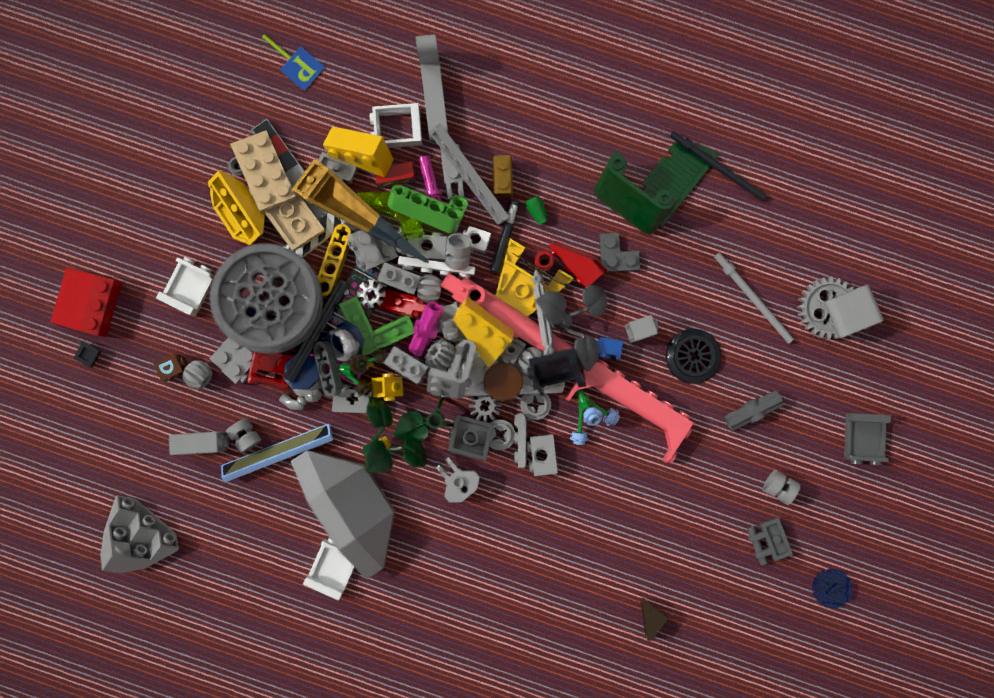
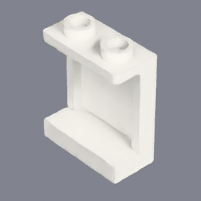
(187, 287)
(329, 571)

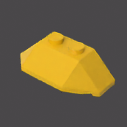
(236, 207)

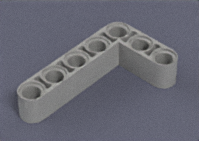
(432, 81)

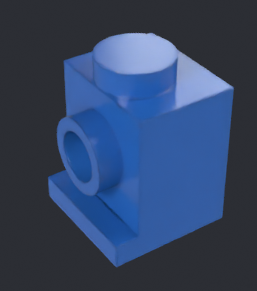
(610, 348)

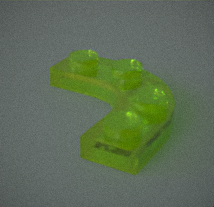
(379, 202)

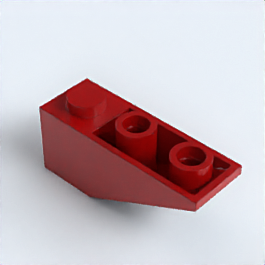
(582, 264)

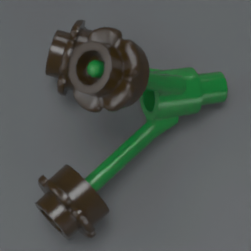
(359, 365)

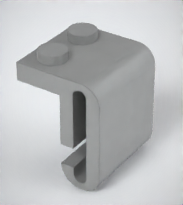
(854, 311)
(445, 382)

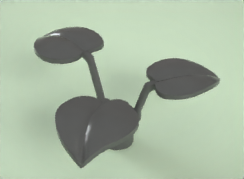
(553, 306)

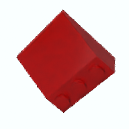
(86, 302)

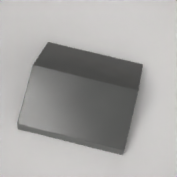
(470, 437)

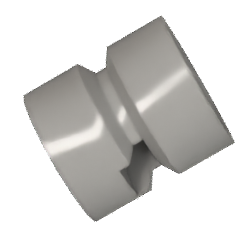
(458, 251)
(248, 440)
(783, 488)

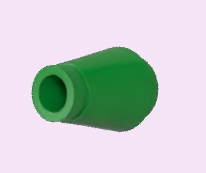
(537, 209)

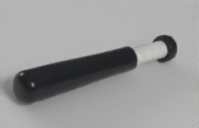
(500, 253)

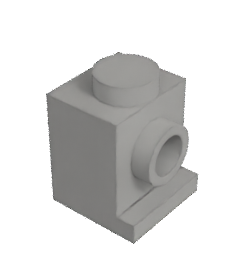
(512, 352)

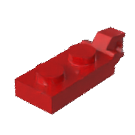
(402, 304)

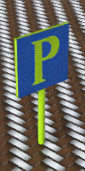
(300, 67)

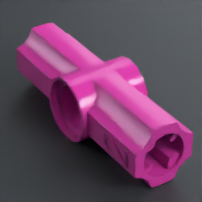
(425, 328)

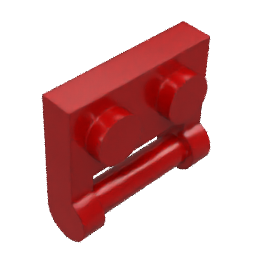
(268, 362)

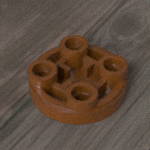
(503, 382)

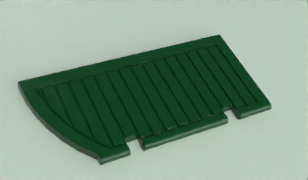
(677, 174)

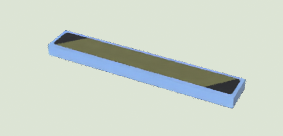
(276, 453)

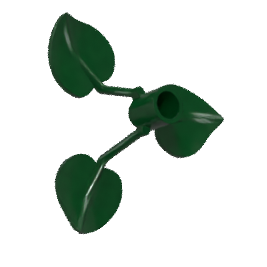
(413, 425)
(376, 453)

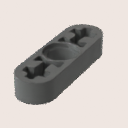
(335, 380)

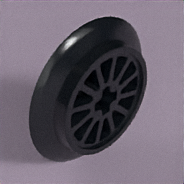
(673, 360)

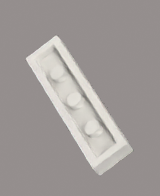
(411, 263)

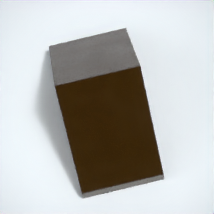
(652, 619)

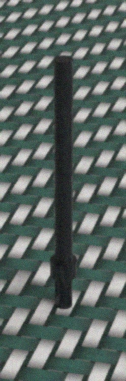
(686, 144)

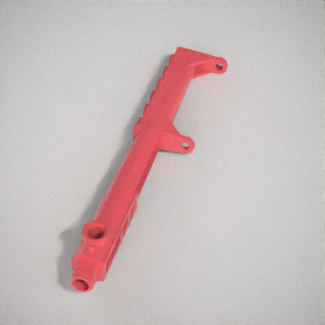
(675, 424)

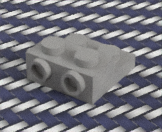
(370, 250)
(233, 361)

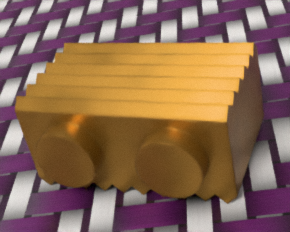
(502, 176)

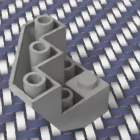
(134, 537)

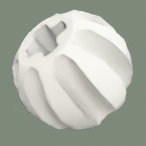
(374, 299)

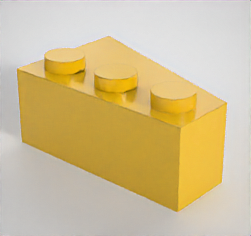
(359, 150)
(483, 329)

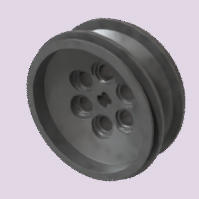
(292, 323)

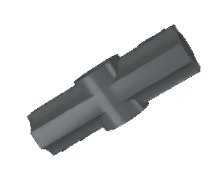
(753, 410)

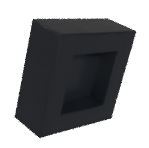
(87, 354)

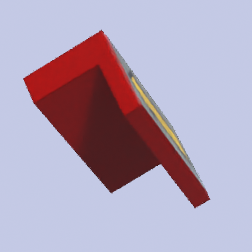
(397, 175)

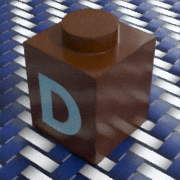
(170, 367)

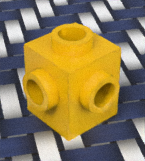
(387, 387)

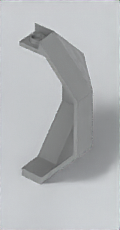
(348, 508)

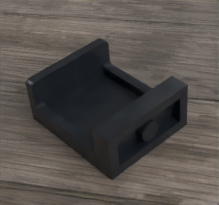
(555, 368)

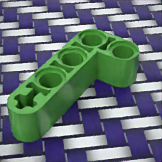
(427, 209)

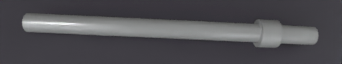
(729, 268)

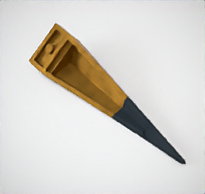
(331, 194)

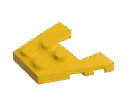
(517, 286)

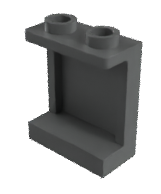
(865, 438)

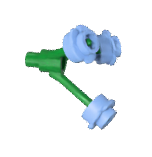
(592, 416)

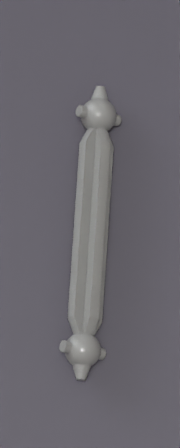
(545, 326)

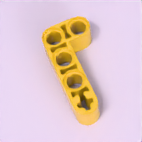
(337, 261)

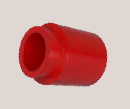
(544, 255)

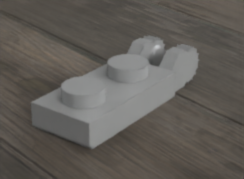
(451, 175)
(520, 438)

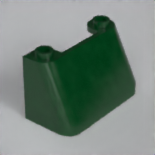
(631, 201)

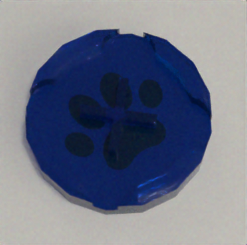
(832, 588)

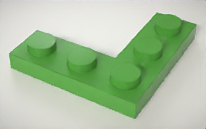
(379, 337)

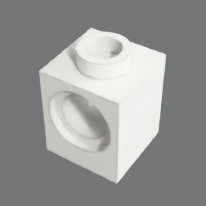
(485, 238)

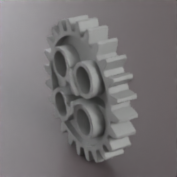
(813, 302)

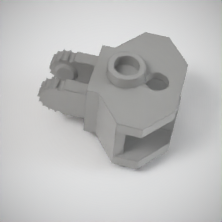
(448, 326)
(457, 480)

